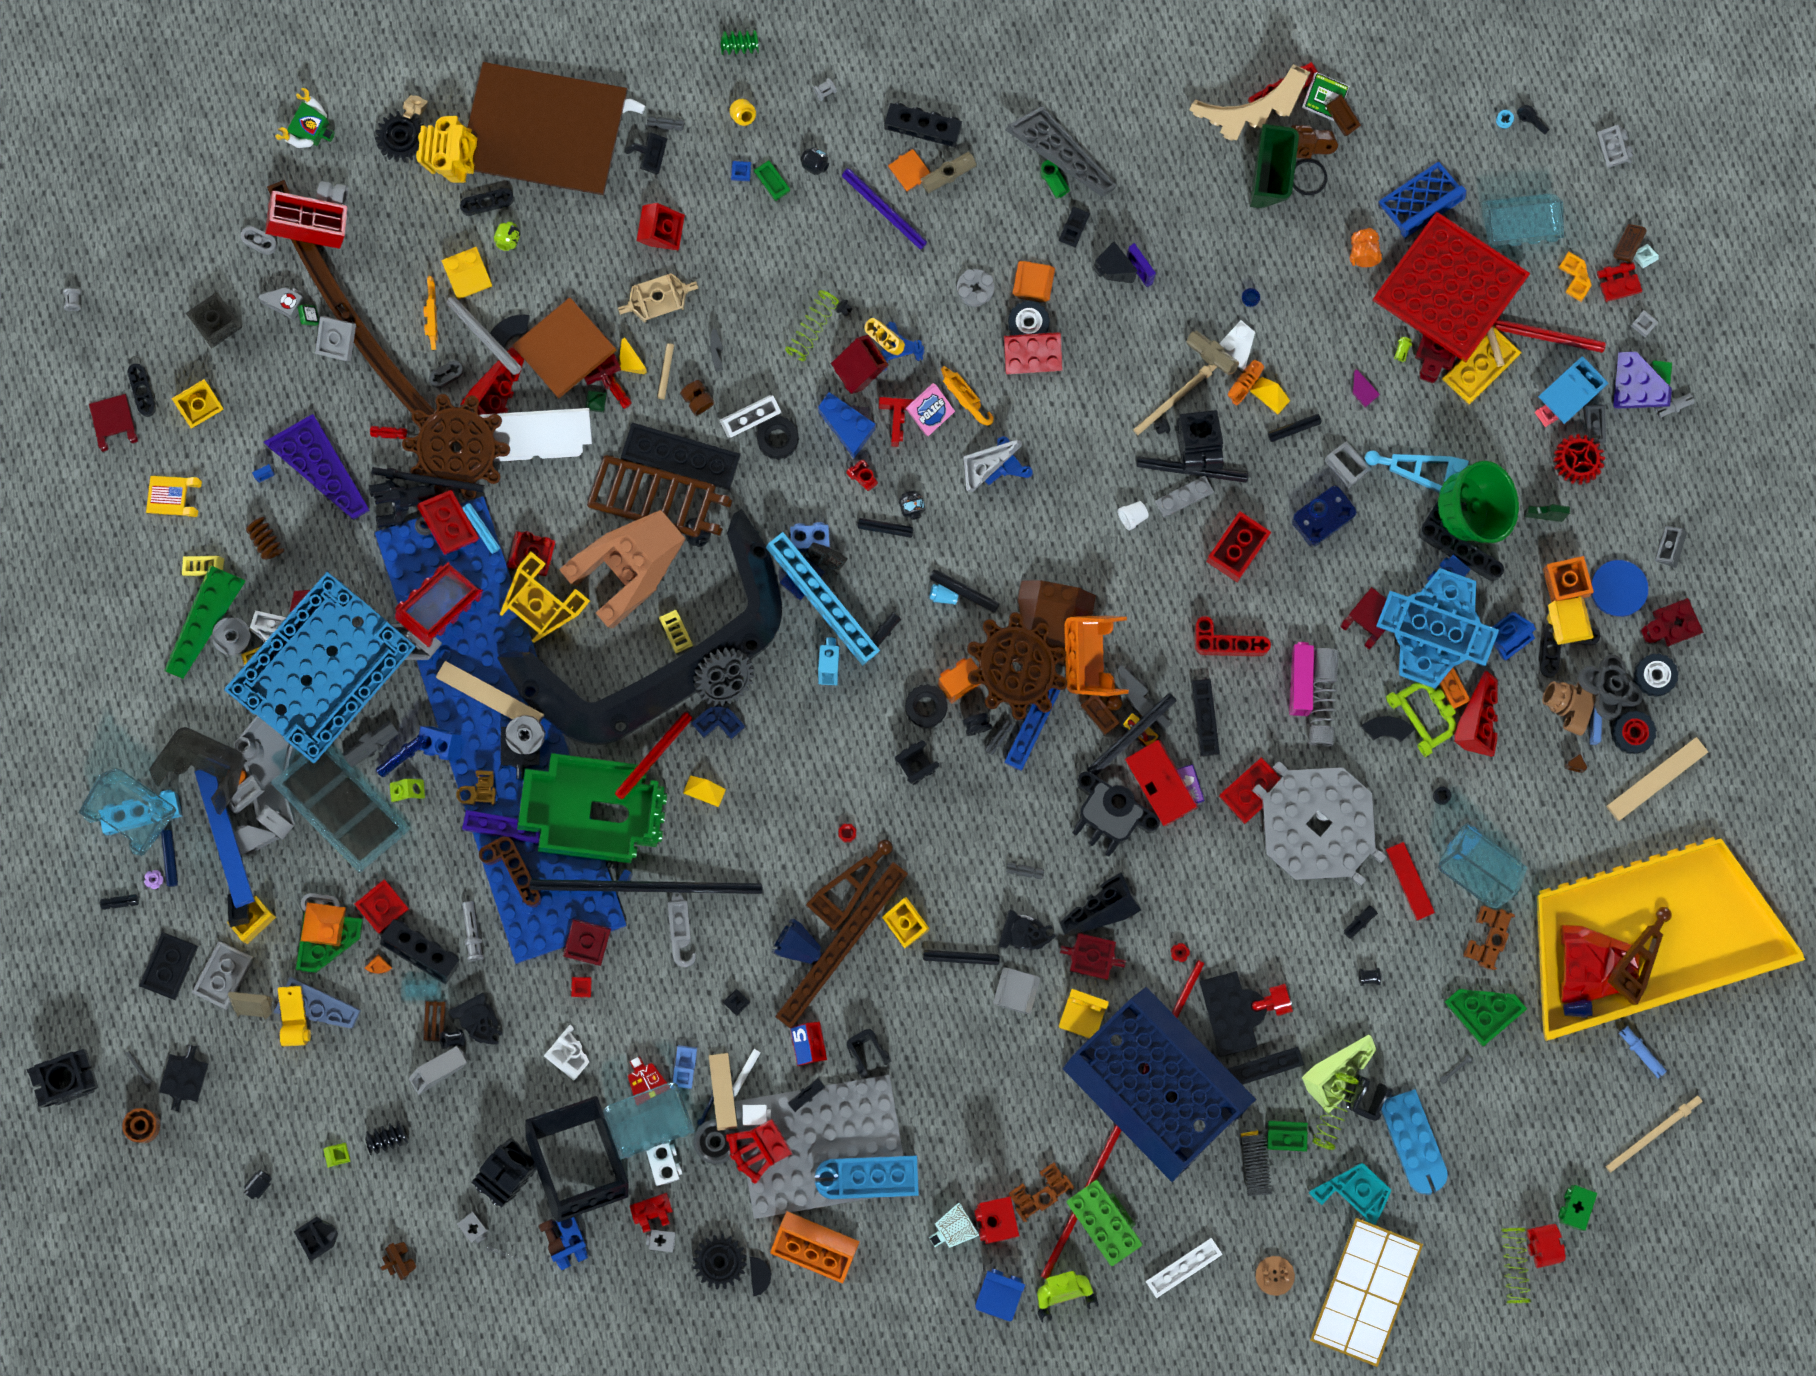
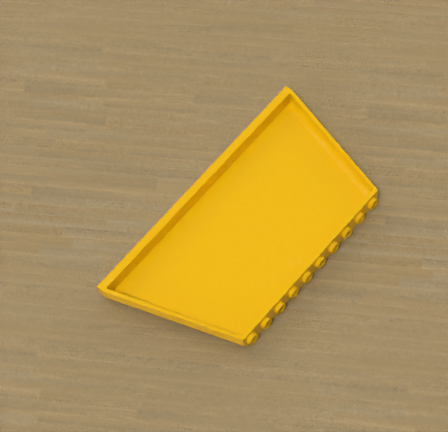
(1714, 938)

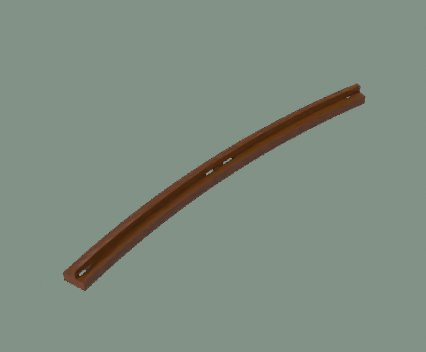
(363, 339)

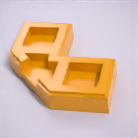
(1577, 268)

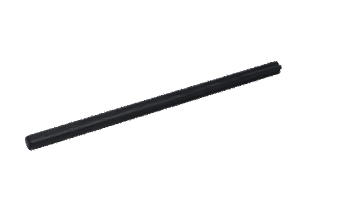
(645, 886)

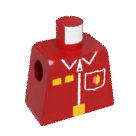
(644, 1077)

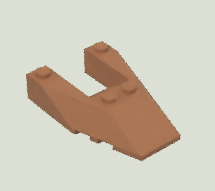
(637, 556)

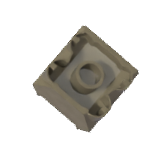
(251, 1004)

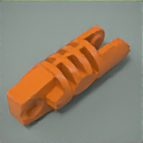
(1245, 382)

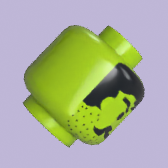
(507, 236)

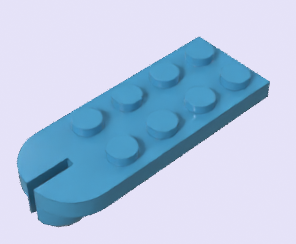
(1414, 1142)
(868, 1177)

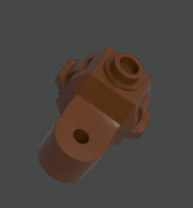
(1314, 141)

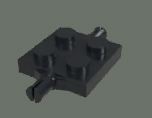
(516, 760)
(183, 1078)

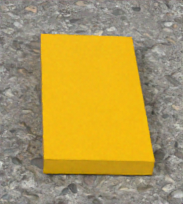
(1481, 369)

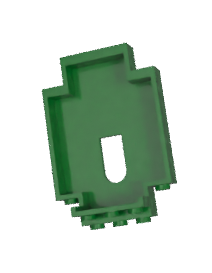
(560, 807)

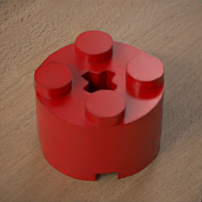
(1545, 1245)

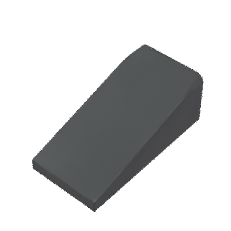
(1595, 422)

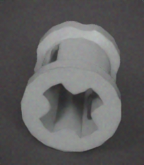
(824, 89)
(72, 299)

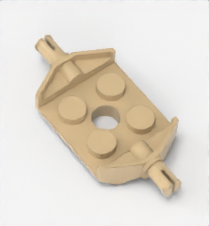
(646, 307)

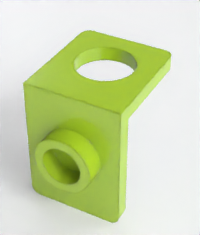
(404, 789)

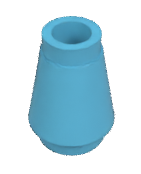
(943, 595)

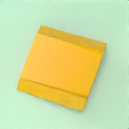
(1569, 620)

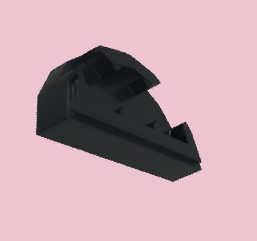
(760, 1275)

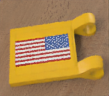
(169, 494)

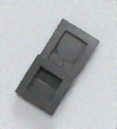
(716, 346)

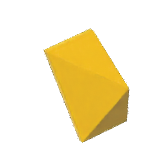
(629, 360)
(1270, 394)
(704, 790)

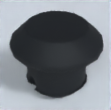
(844, 307)
(1163, 426)

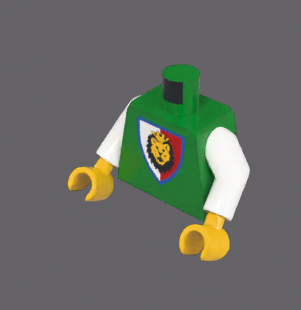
(307, 125)

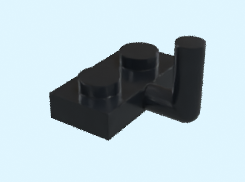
(652, 152)

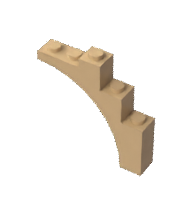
(1257, 113)

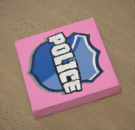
(930, 409)

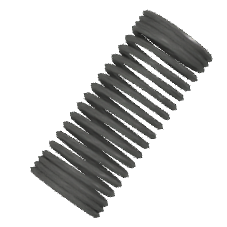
(1248, 1141)

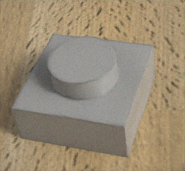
(1644, 324)

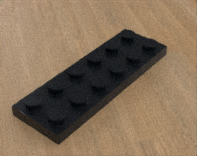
(680, 456)

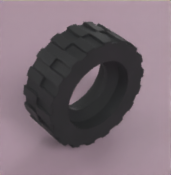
(773, 424)
(921, 692)

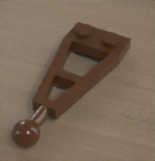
(825, 909)
(1623, 980)

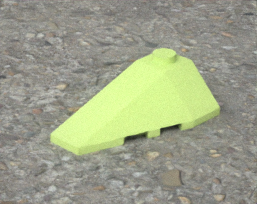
(1347, 1061)

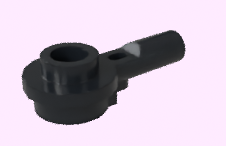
(1527, 114)

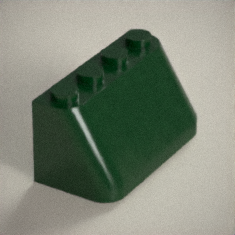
(1274, 165)

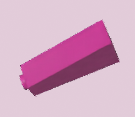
(1301, 679)

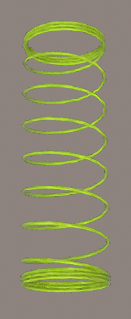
(835, 303)
(1332, 1146)
(1522, 1230)

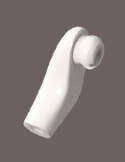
(632, 105)

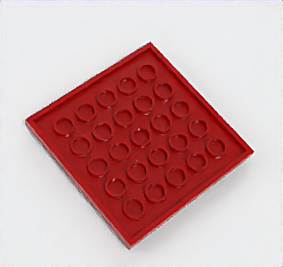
(1451, 287)

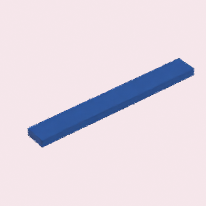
(225, 842)

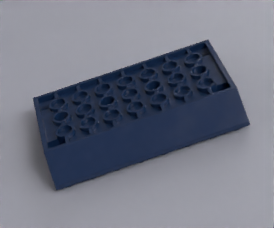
(1139, 1100)

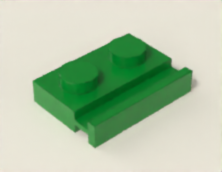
(1287, 1136)

